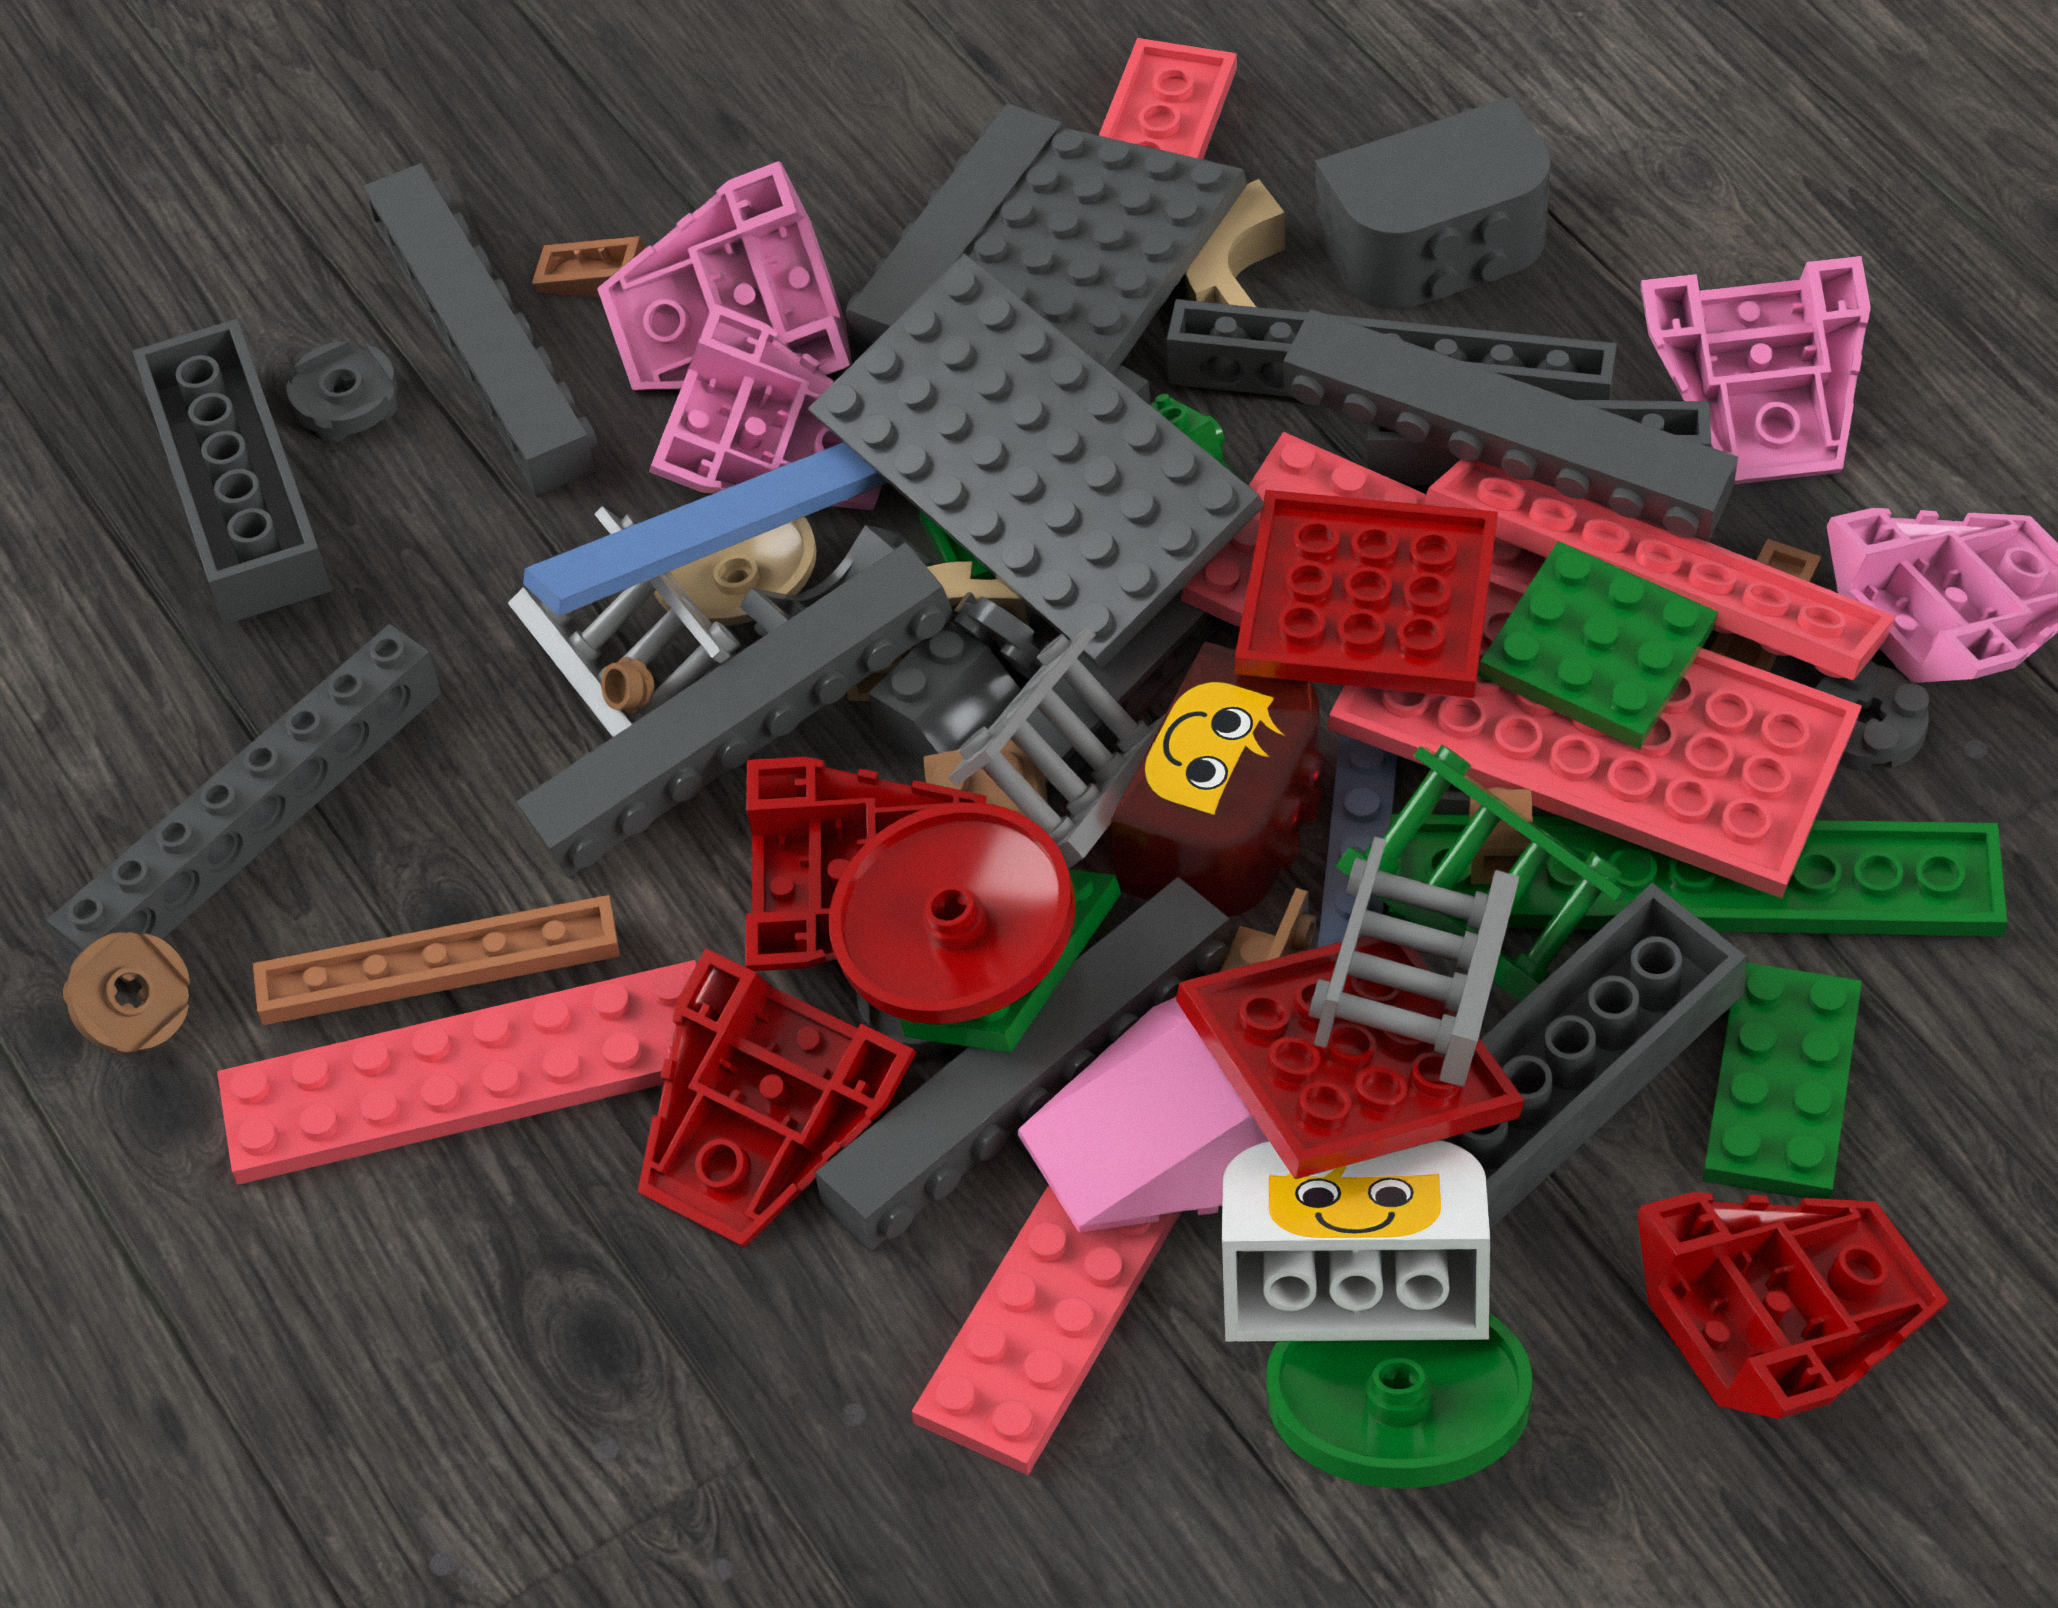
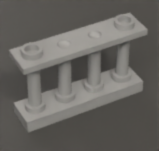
(577, 651)
(1089, 804)
(1462, 993)

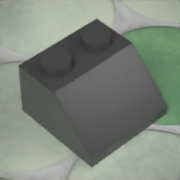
(940, 695)

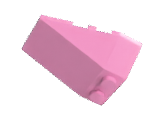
(738, 250)
(1769, 361)
(744, 410)
(1962, 592)
(1142, 1128)

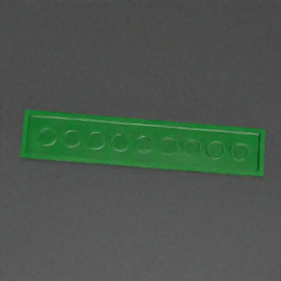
(1845, 881)

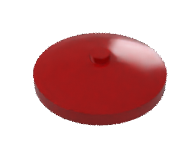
(952, 913)

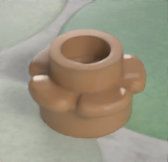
(627, 685)

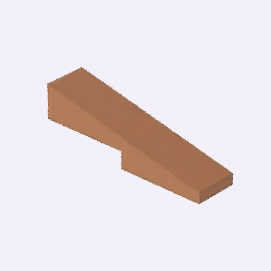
(583, 266)

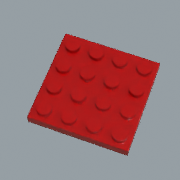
(1367, 593)
(1359, 1093)

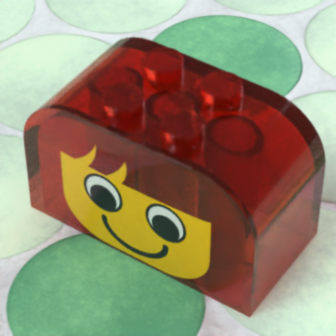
(1221, 787)

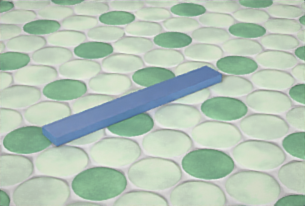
(699, 529)

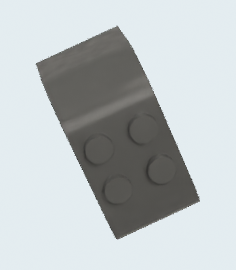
(1435, 206)

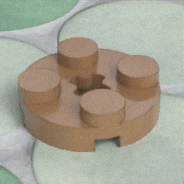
(92, 991)

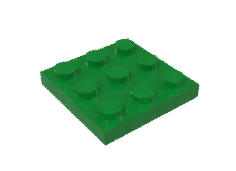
(1598, 644)

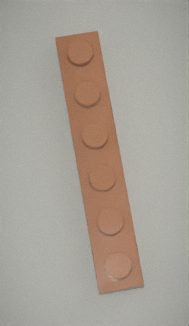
(435, 960)

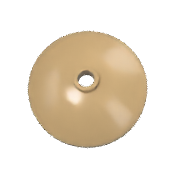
(769, 562)

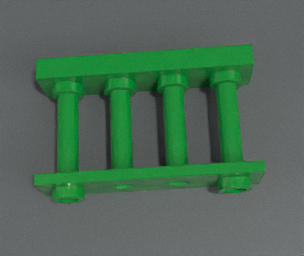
(1597, 875)

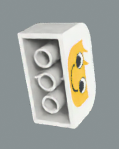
(1357, 1249)

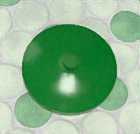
(1401, 1406)

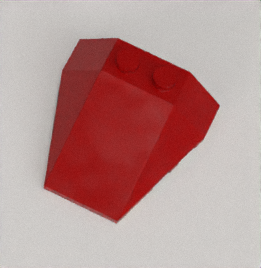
(804, 834)
(758, 1099)
(1782, 1299)

